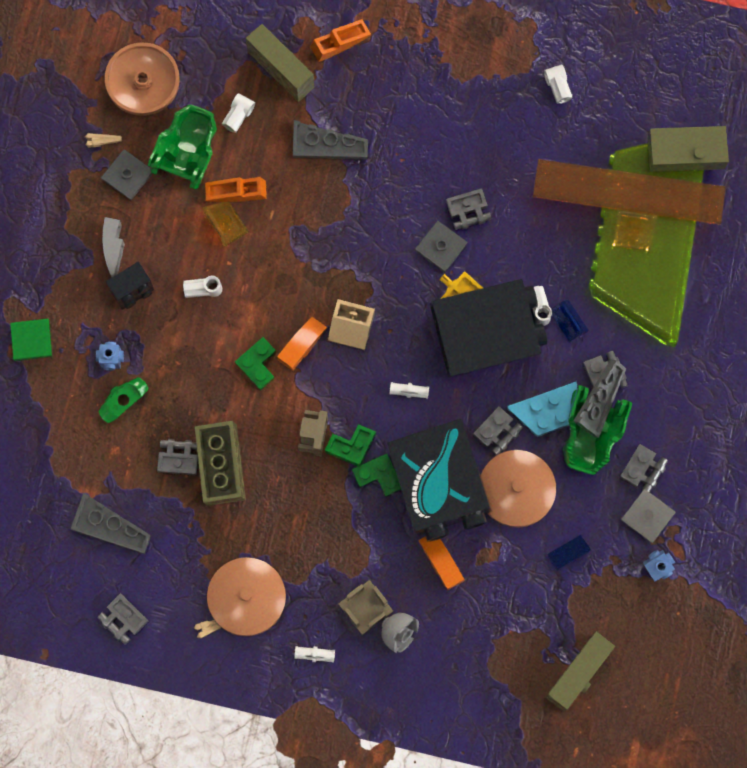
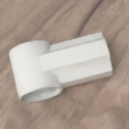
(556, 79)
(240, 109)
(199, 287)
(542, 307)

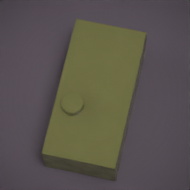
(280, 62)
(687, 148)
(220, 463)
(580, 671)

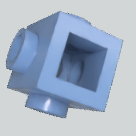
(112, 362)
(659, 571)

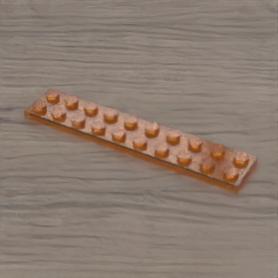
(629, 191)

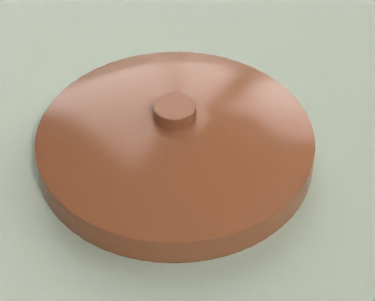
(142, 79)
(518, 488)
(246, 597)

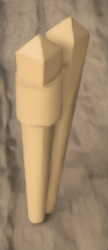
(100, 139)
(207, 628)

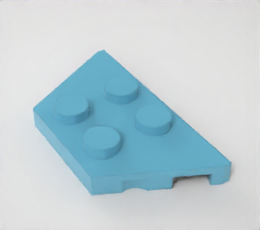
(545, 411)

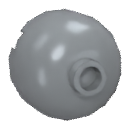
(398, 631)

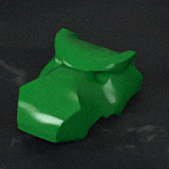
(185, 145)
(592, 453)

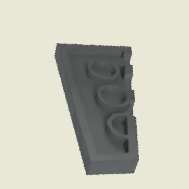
(327, 144)
(599, 402)
(103, 524)

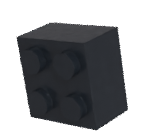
(130, 286)

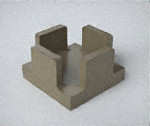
(313, 432)
(365, 607)

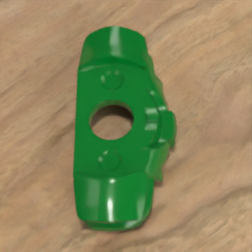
(112, 409)

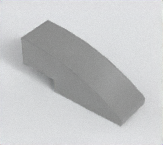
(112, 245)

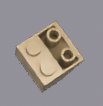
(351, 324)

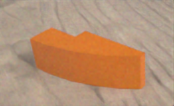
(339, 40)
(236, 190)
(301, 343)
(442, 562)

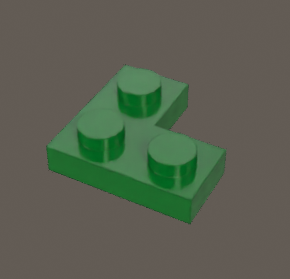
(252, 363)
(351, 450)
(381, 470)

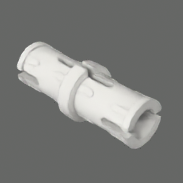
(409, 390)
(314, 654)

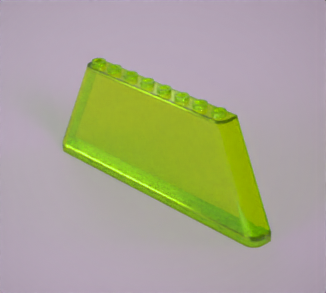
(645, 283)

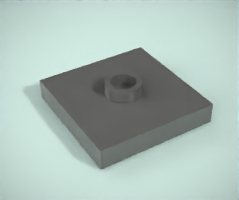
(127, 175)
(441, 246)
(648, 515)

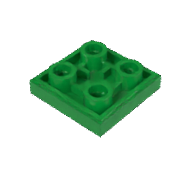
(31, 339)

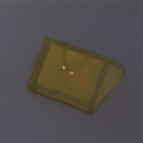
(224, 222)
(634, 230)

